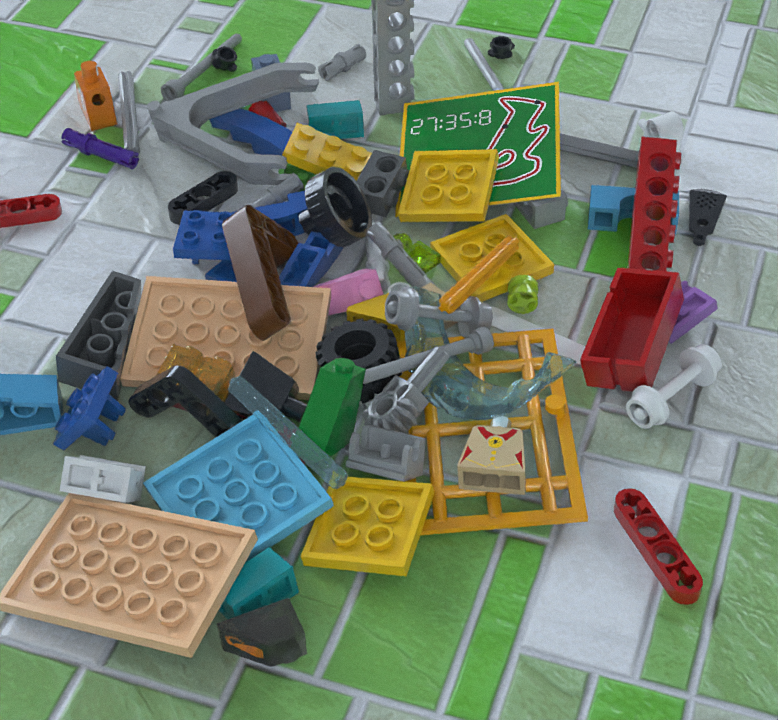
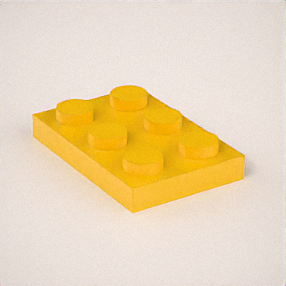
(318, 151)

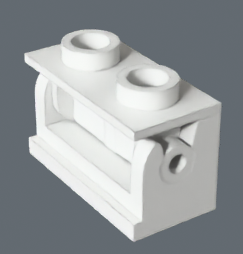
(102, 478)

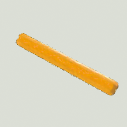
(478, 275)

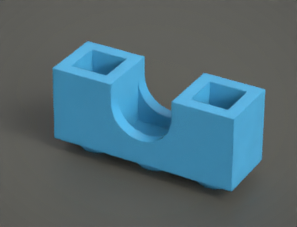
(613, 204)

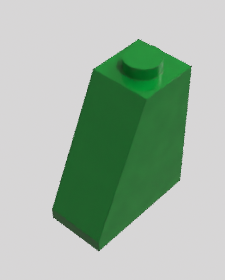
(333, 405)

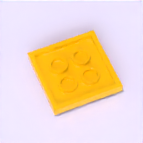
(449, 186)
(469, 246)
(369, 527)

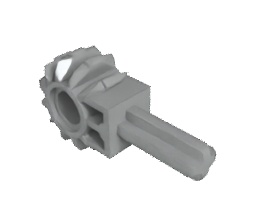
(401, 399)

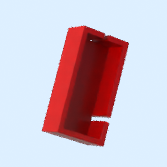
(632, 329)

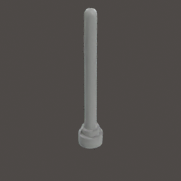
(483, 65)
(175, 88)
(477, 341)

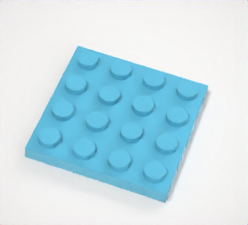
(243, 482)

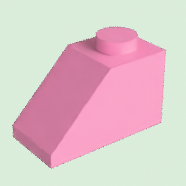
(352, 289)

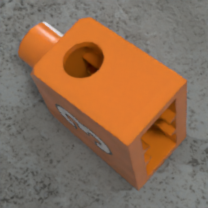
(91, 88)

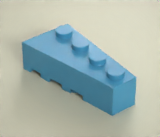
(29, 402)

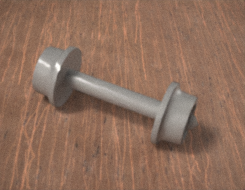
(404, 308)

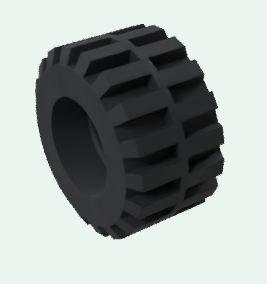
(365, 345)

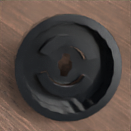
(336, 208)

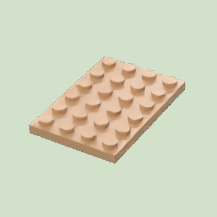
(214, 322)
(129, 573)

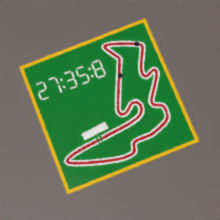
(515, 121)

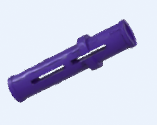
(90, 144)

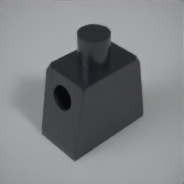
(273, 385)

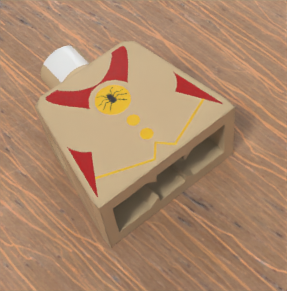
(493, 459)

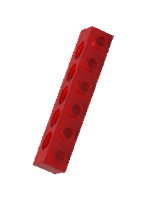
(654, 200)

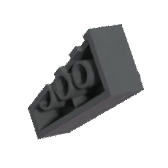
(101, 333)

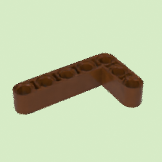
(256, 250)

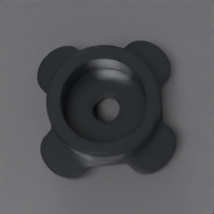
(501, 47)
(224, 59)

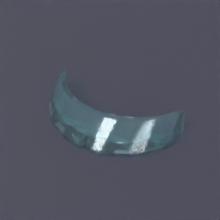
(461, 391)

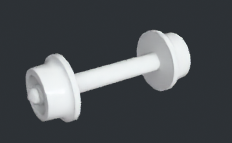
(650, 407)

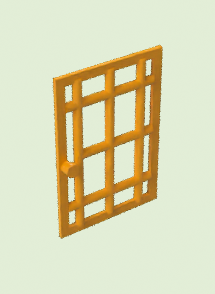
(545, 483)

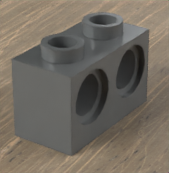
(383, 181)

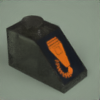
(265, 634)

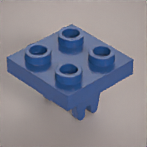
(201, 236)
(85, 409)

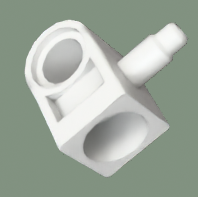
(664, 126)

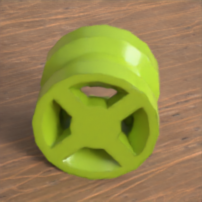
(522, 294)

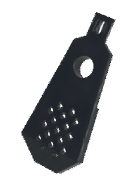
(705, 210)

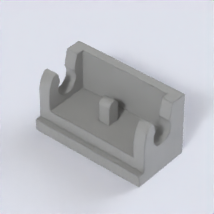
(387, 453)

